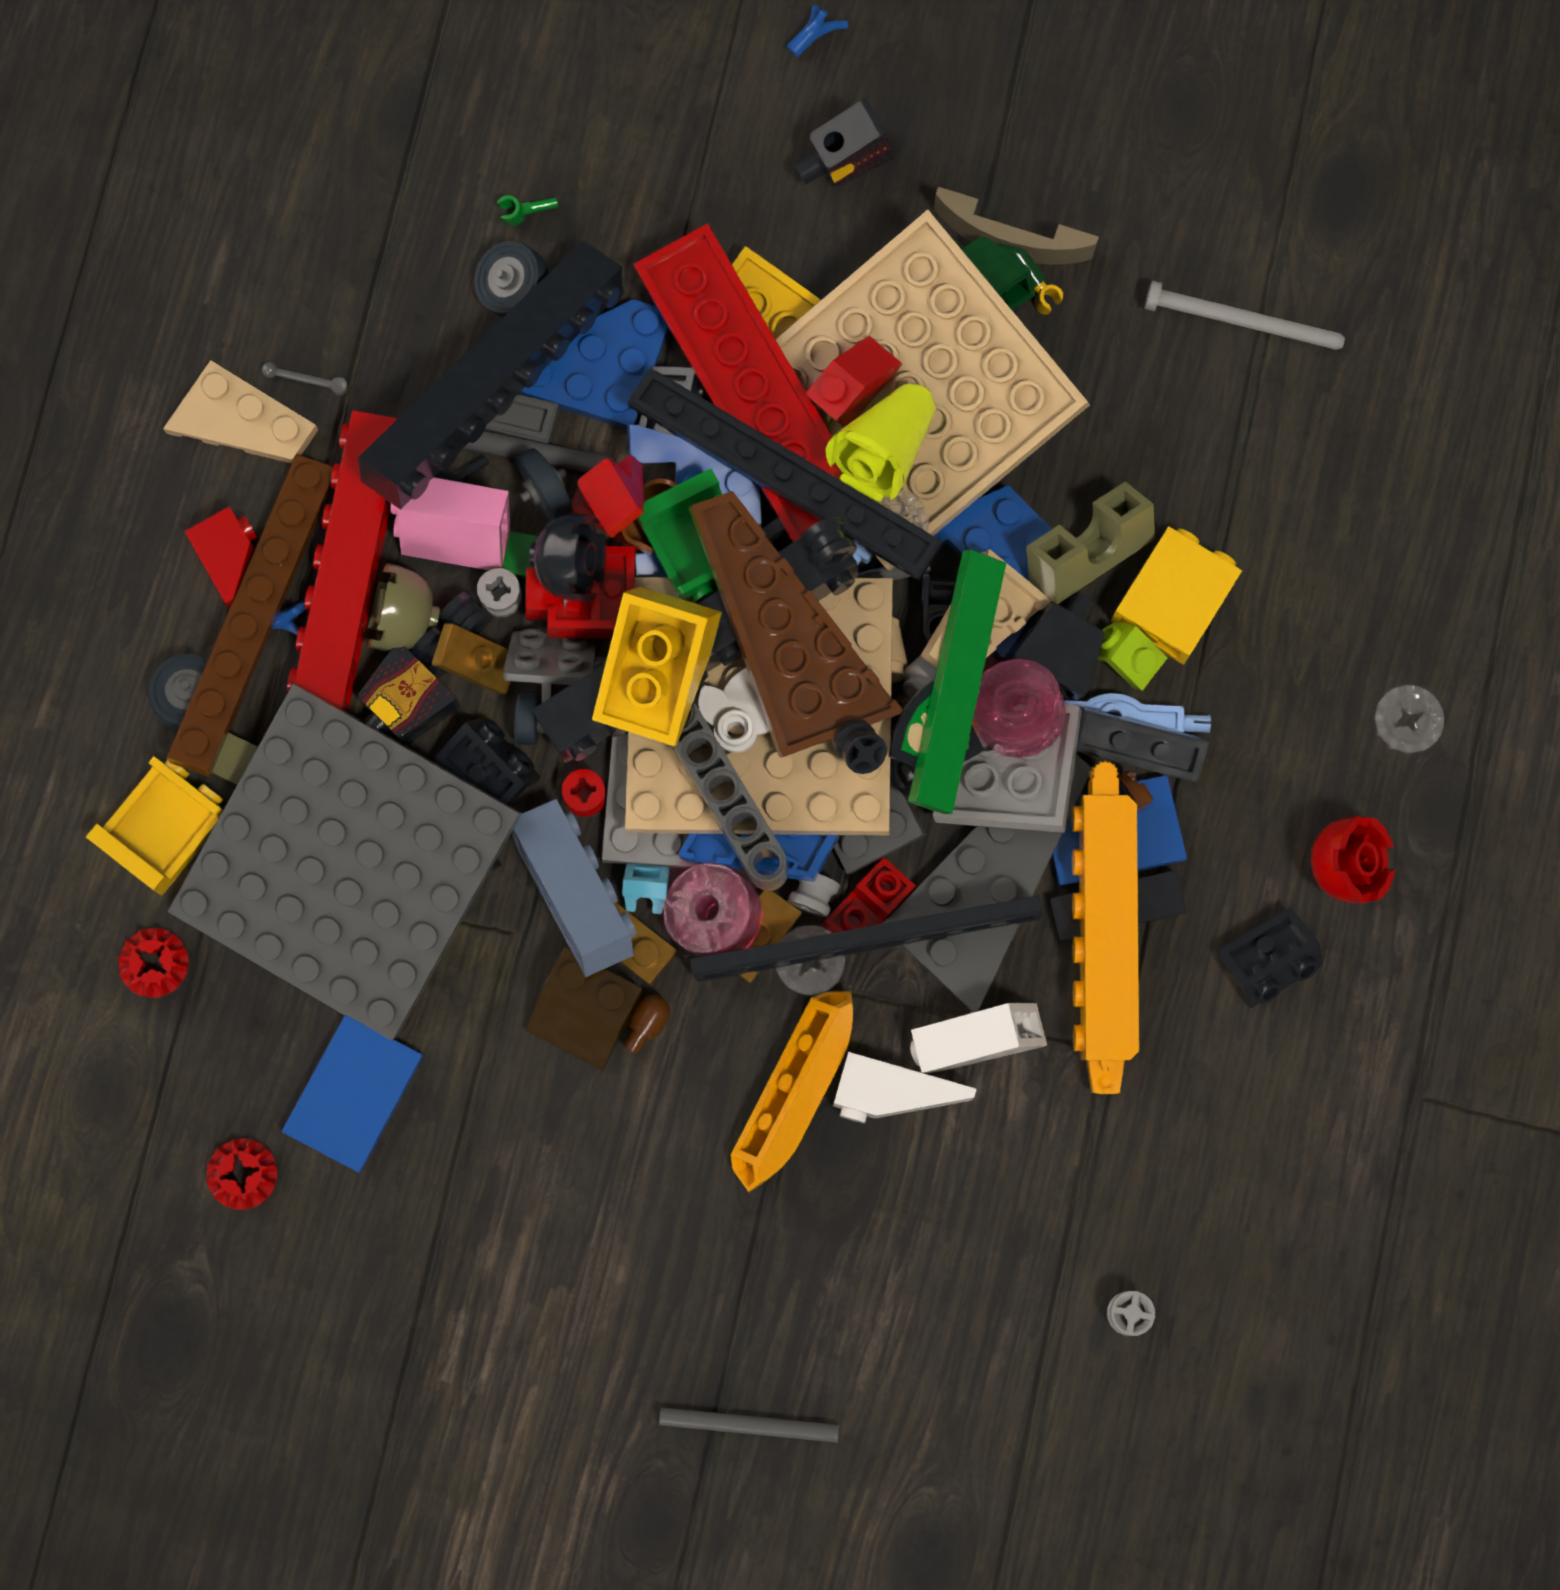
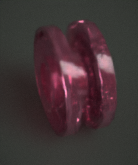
(1026, 731)
(696, 893)

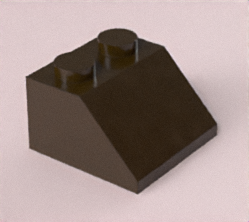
(583, 1012)

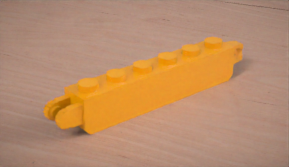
(1107, 929)

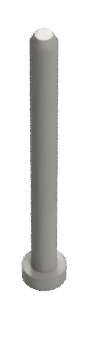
(1241, 317)

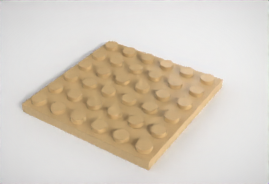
(960, 341)
(795, 793)

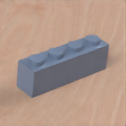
(572, 887)

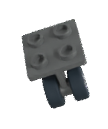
(544, 661)

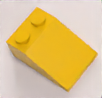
(655, 664)

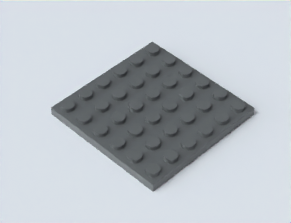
(344, 862)

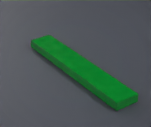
(957, 682)

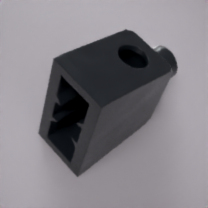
(1063, 644)

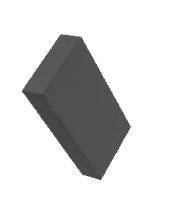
(527, 419)

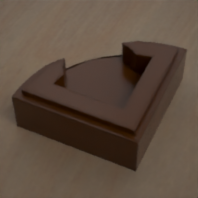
(1137, 792)

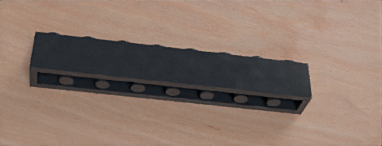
(491, 375)
(570, 712)

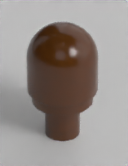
(647, 1021)

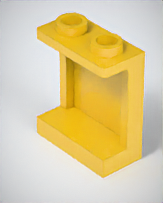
(1178, 593)
(159, 826)

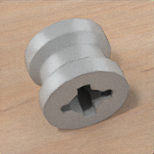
(499, 601)
(814, 896)
(1139, 1313)

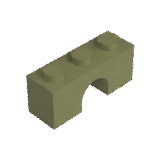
(1117, 530)

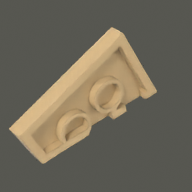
(239, 416)
(1015, 606)

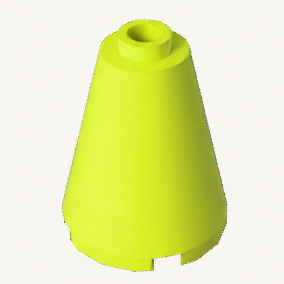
(883, 442)

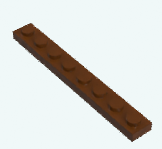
(251, 616)

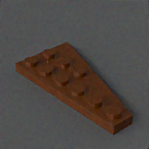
(791, 646)

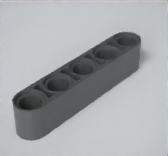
(732, 810)

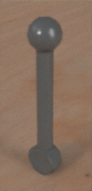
(337, 385)

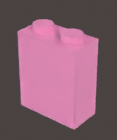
(455, 524)

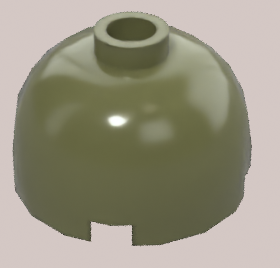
(401, 610)

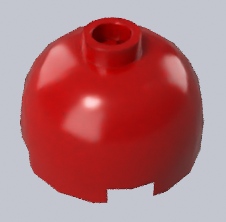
(1353, 860)

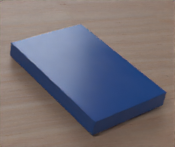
(1157, 835)
(352, 1094)

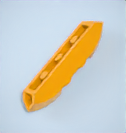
(794, 1089)

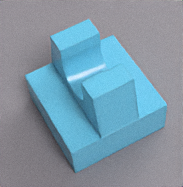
(645, 882)

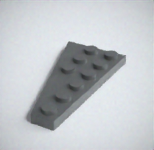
(980, 871)

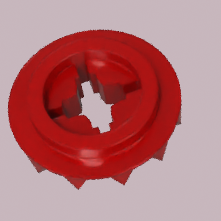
(173, 958)
(257, 1187)

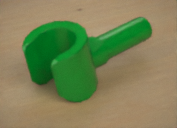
(523, 208)

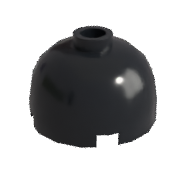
(570, 557)

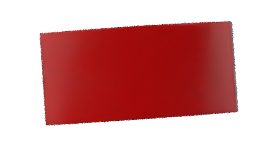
(871, 899)

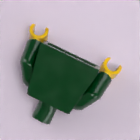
(1011, 273)

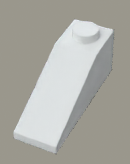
(885, 1090)

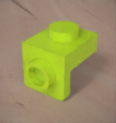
(1131, 654)

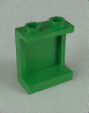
(675, 538)

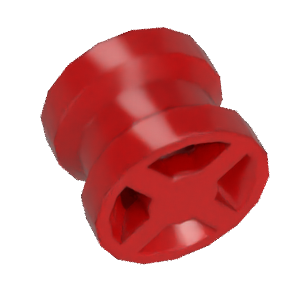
(585, 801)

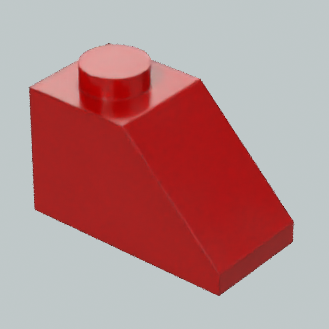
(853, 380)
(224, 550)

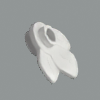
(734, 707)

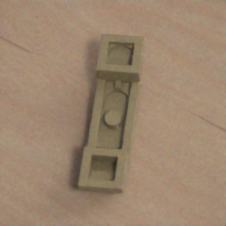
(1066, 247)

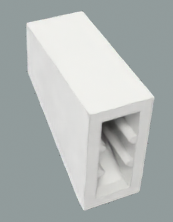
(978, 1037)

